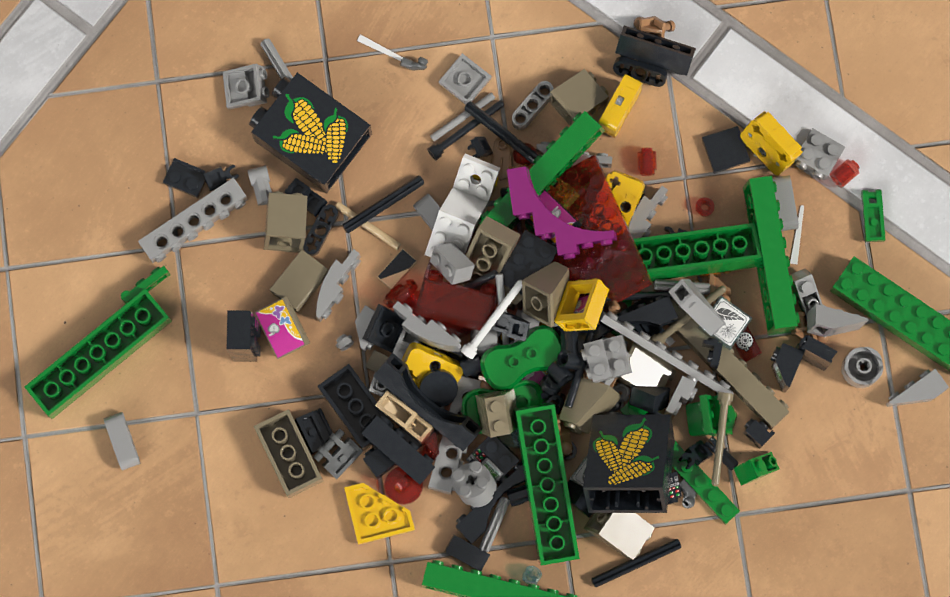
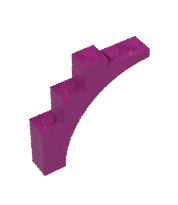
(527, 203)

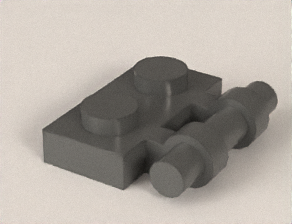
(342, 456)

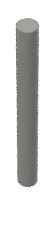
(460, 118)
(501, 295)

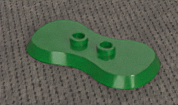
(508, 364)
(526, 394)

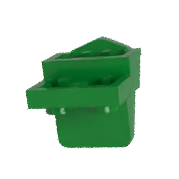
(704, 417)

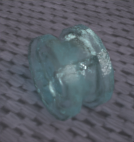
(536, 575)

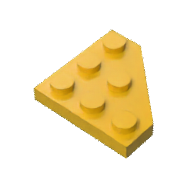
(375, 514)

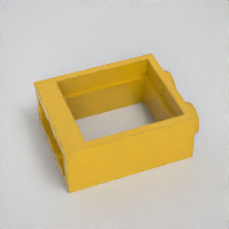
(589, 318)

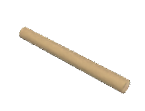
(370, 227)

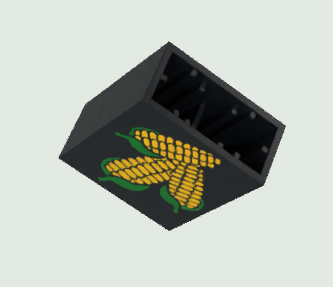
(310, 131)
(629, 463)

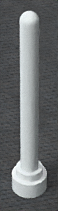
(470, 348)

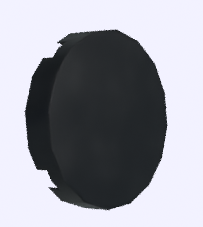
(439, 387)

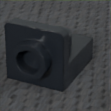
(713, 356)

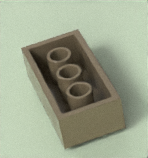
(490, 249)
(288, 453)

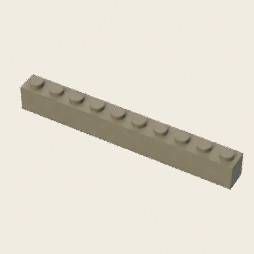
(733, 371)

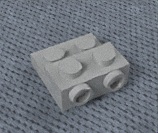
(245, 86)
(819, 154)
(606, 359)
(684, 392)

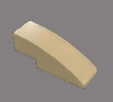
(404, 417)

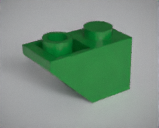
(756, 468)

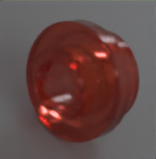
(706, 201)

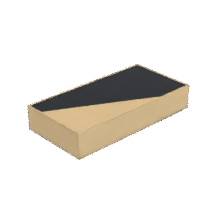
(397, 269)

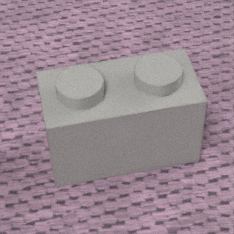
(452, 263)

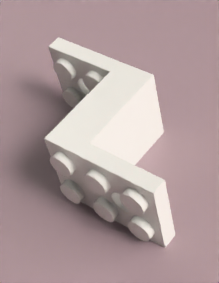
(464, 204)

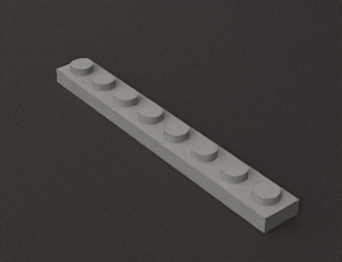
(659, 349)

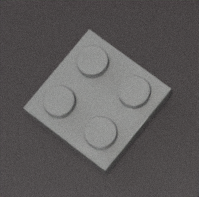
(465, 79)

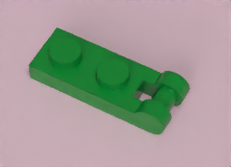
(873, 216)
(156, 277)

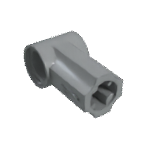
(260, 181)

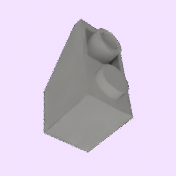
(361, 324)

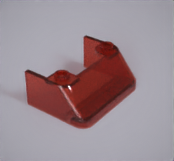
(454, 302)

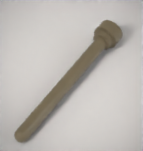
(684, 319)
(724, 399)

